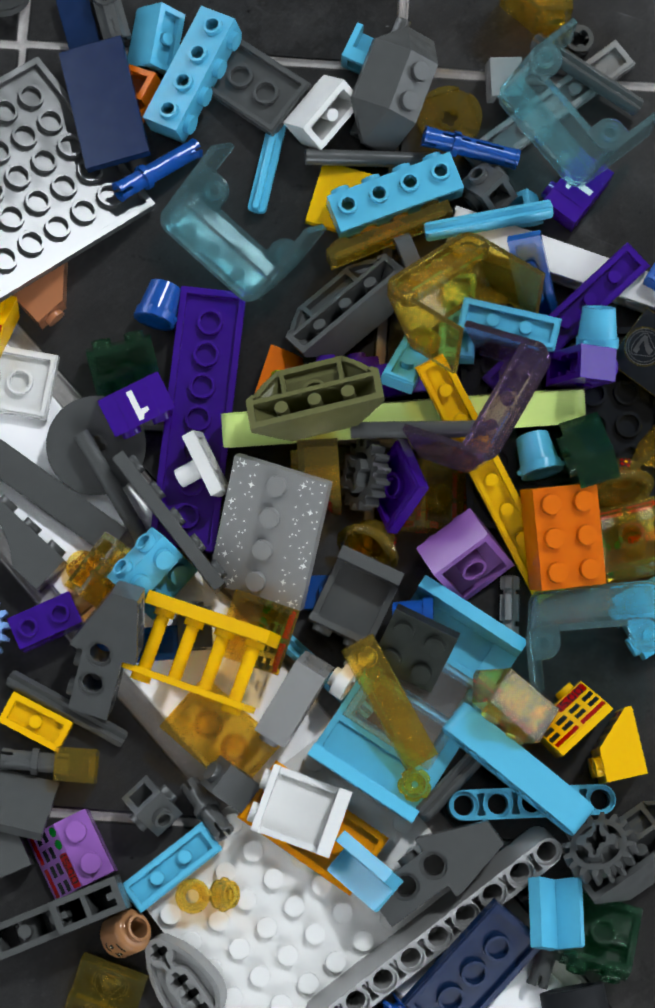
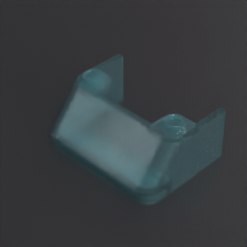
(555, 125)
(219, 242)
(587, 608)

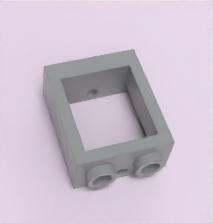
(293, 699)

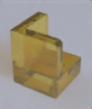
(76, 765)

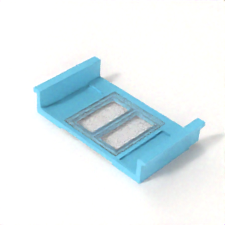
(354, 738)

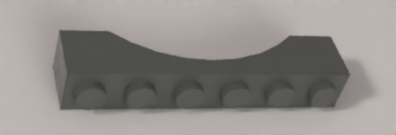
(30, 554)

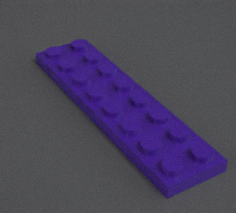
(201, 389)

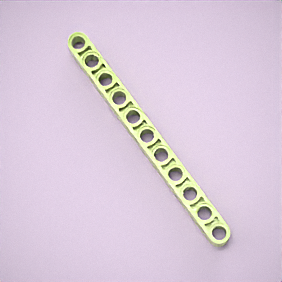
(543, 409)

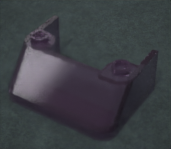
(519, 377)

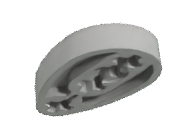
(181, 960)

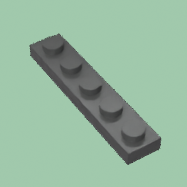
(171, 521)

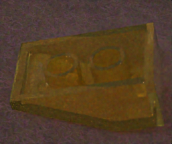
(210, 732)

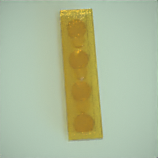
(378, 238)
(389, 702)

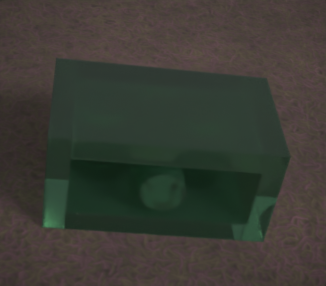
(588, 450)

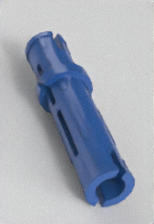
(470, 147)
(146, 175)

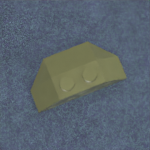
(315, 399)

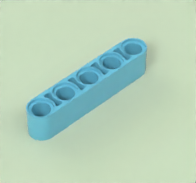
(518, 769)
(514, 807)

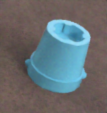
(598, 326)
(537, 456)

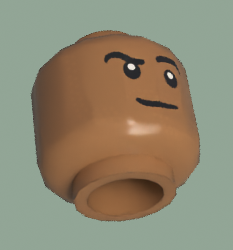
(125, 933)

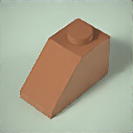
(46, 297)

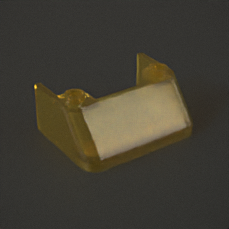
(439, 281)

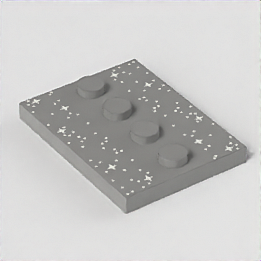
(271, 530)

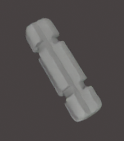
(509, 602)

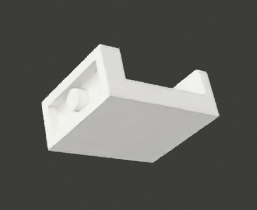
(299, 810)

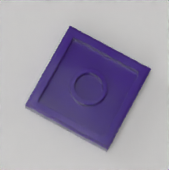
(405, 487)

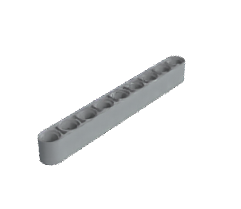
(441, 915)

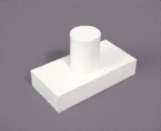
(202, 466)

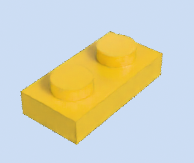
(35, 721)

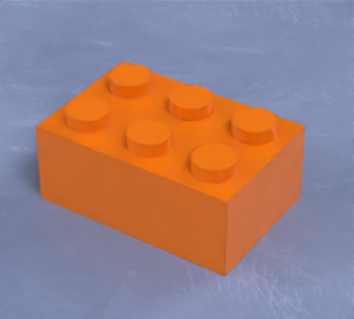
(562, 537)

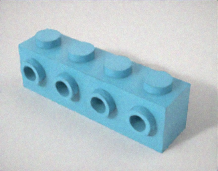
(192, 73)
(395, 193)

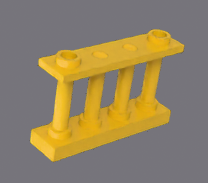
(225, 630)

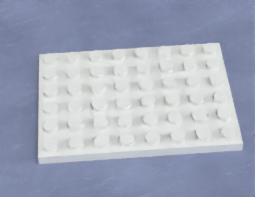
(290, 923)

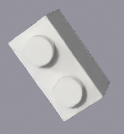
(321, 112)

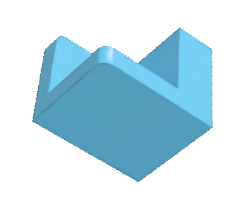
(356, 49)

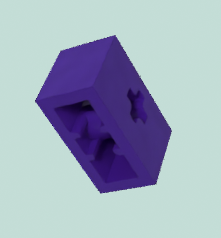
(582, 367)
(46, 622)

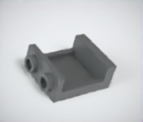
(355, 597)

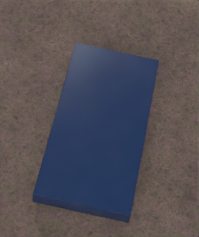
(104, 104)
(476, 963)

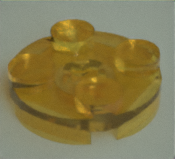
(457, 103)

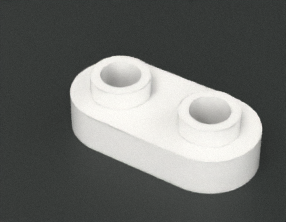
(341, 681)

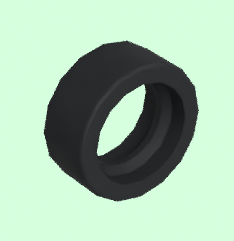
(576, 996)

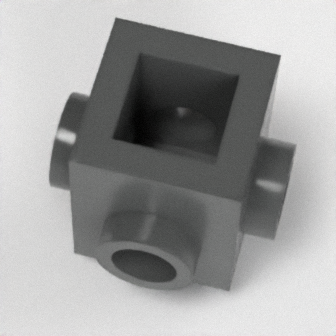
(488, 188)
(155, 812)

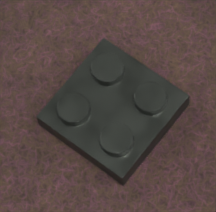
(417, 647)

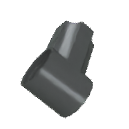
(112, 19)

